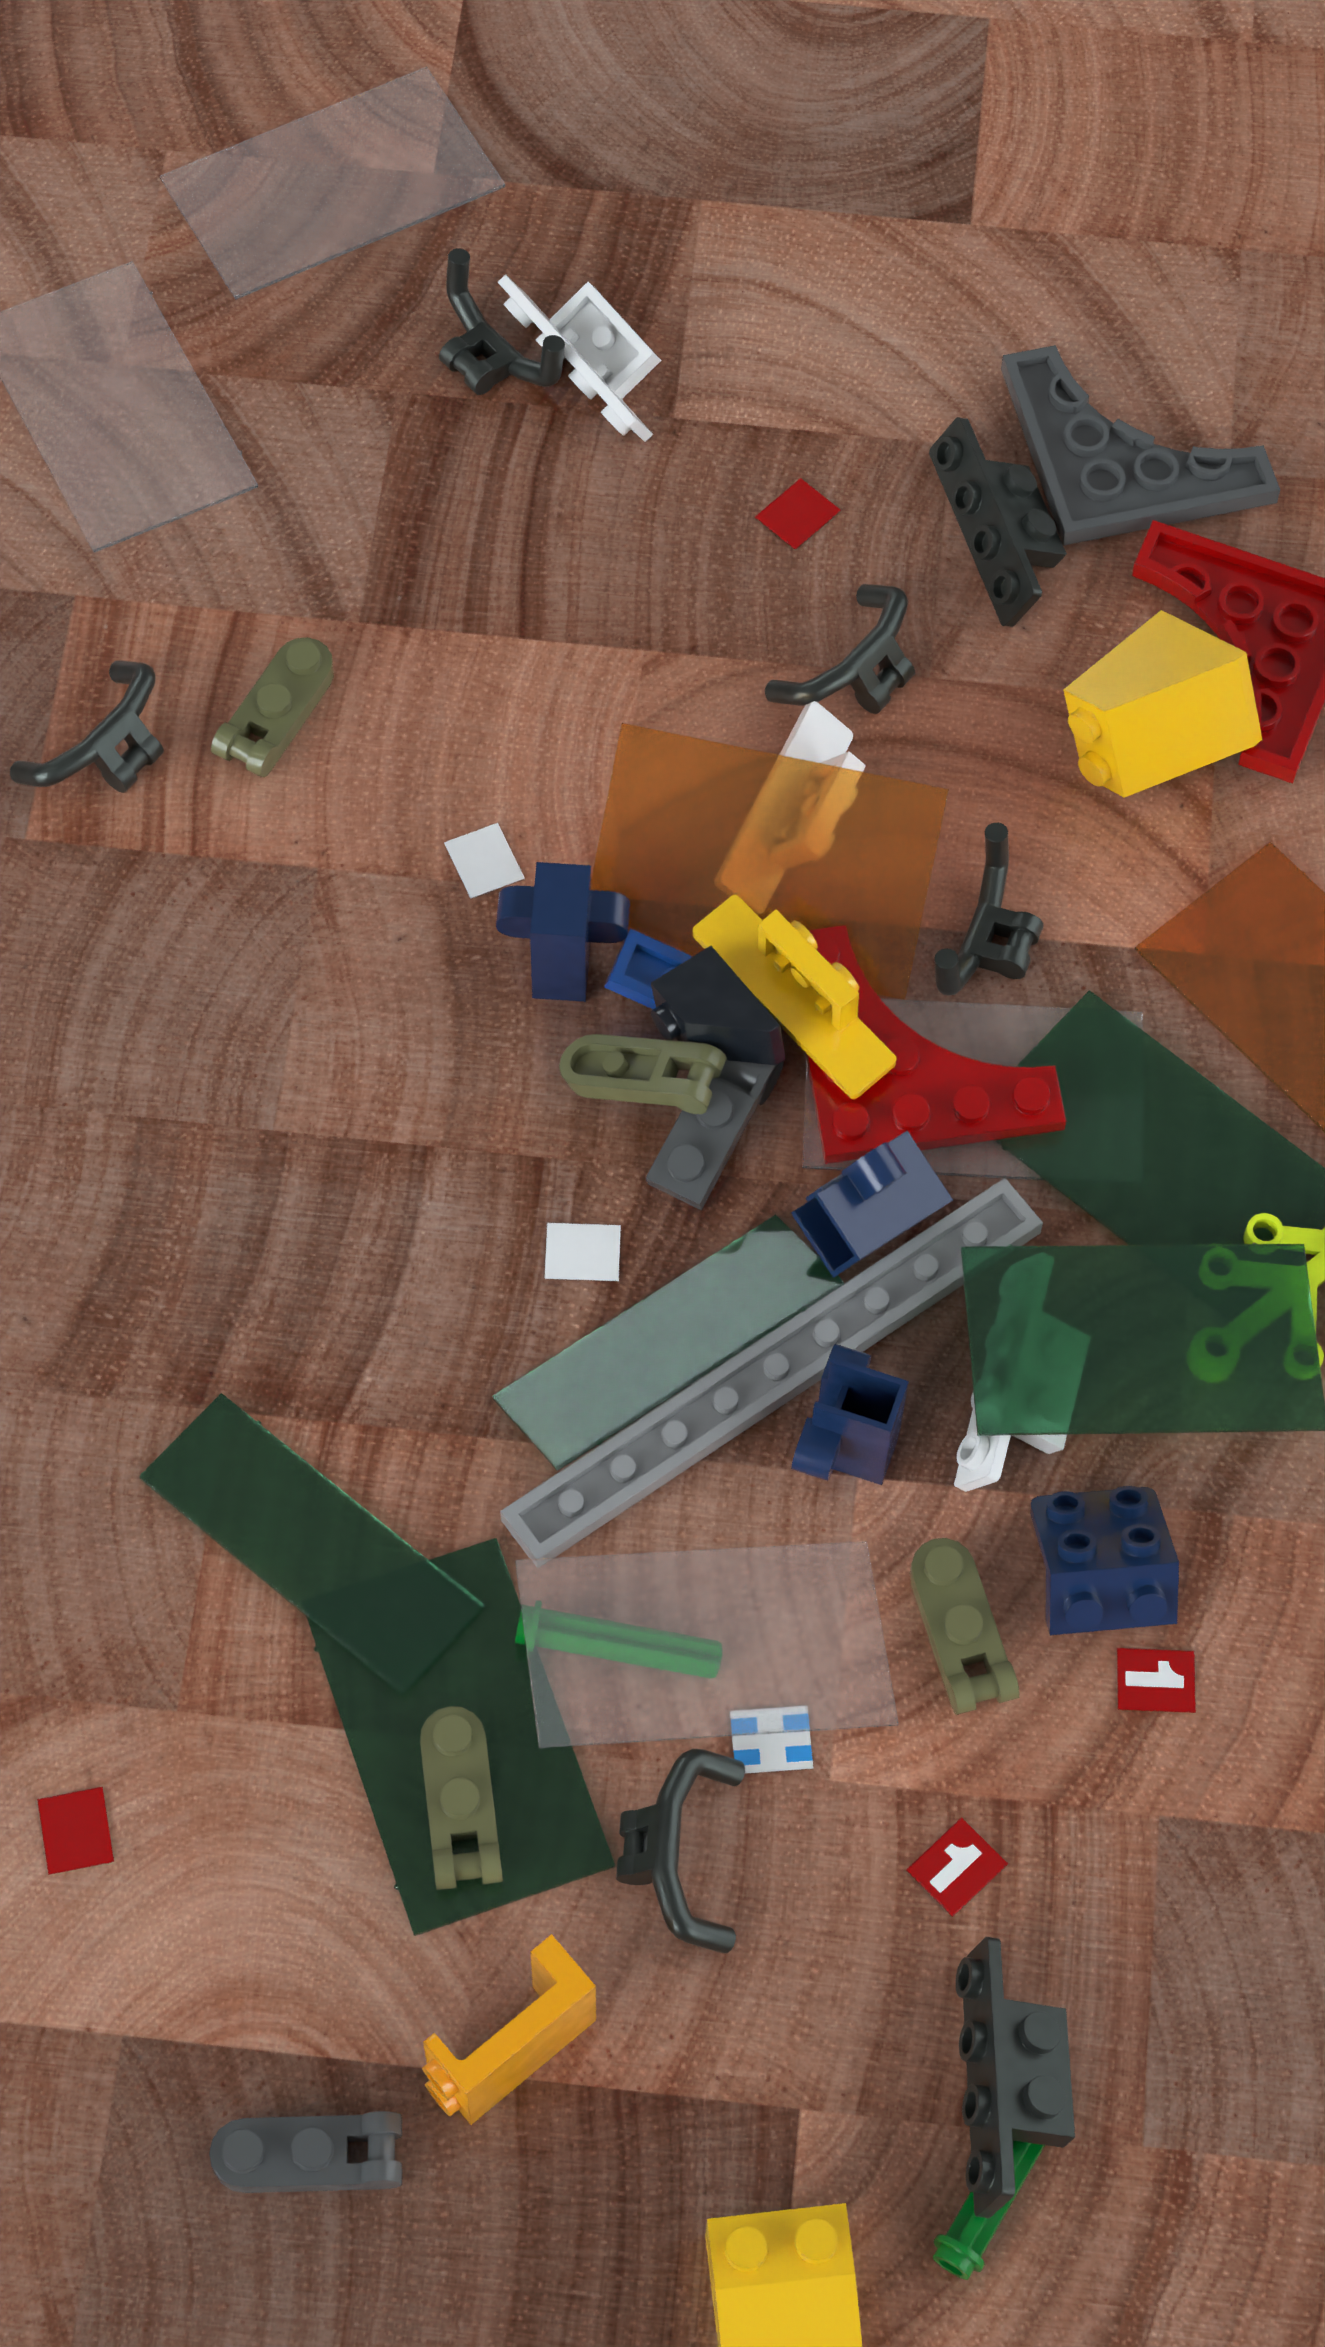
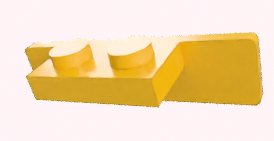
(800, 990)

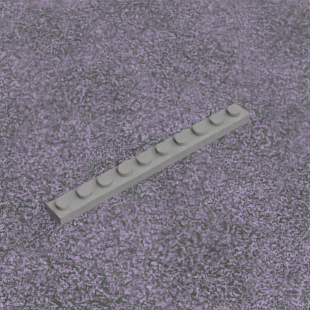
(763, 1376)

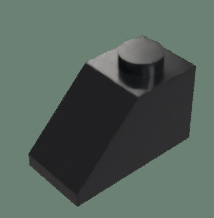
(713, 1006)

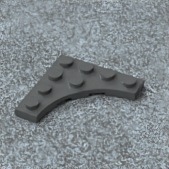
(1112, 476)

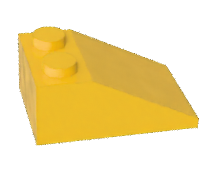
(784, 2279)

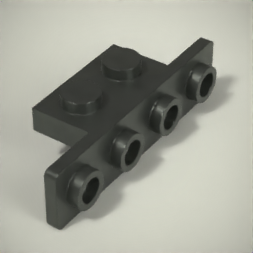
(999, 519)
(1014, 2076)

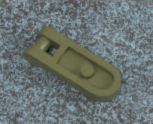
(276, 706)
(642, 1070)
(960, 1625)
(459, 1797)

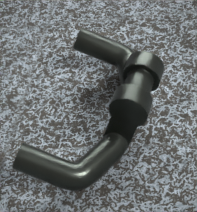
(501, 357)
(856, 669)
(100, 744)
(1021, 928)
(654, 1843)

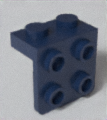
(1106, 1560)

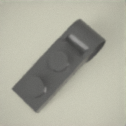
(704, 1142)

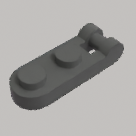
(307, 2153)

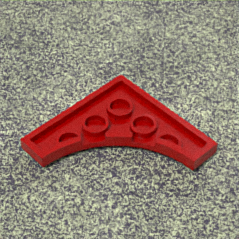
(1267, 613)
(930, 1089)

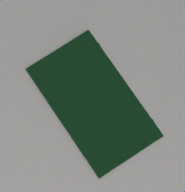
(1158, 1143)
(1142, 1339)
(539, 1794)

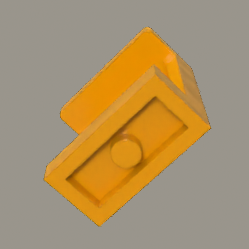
(522, 2045)

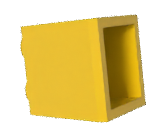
(1161, 706)

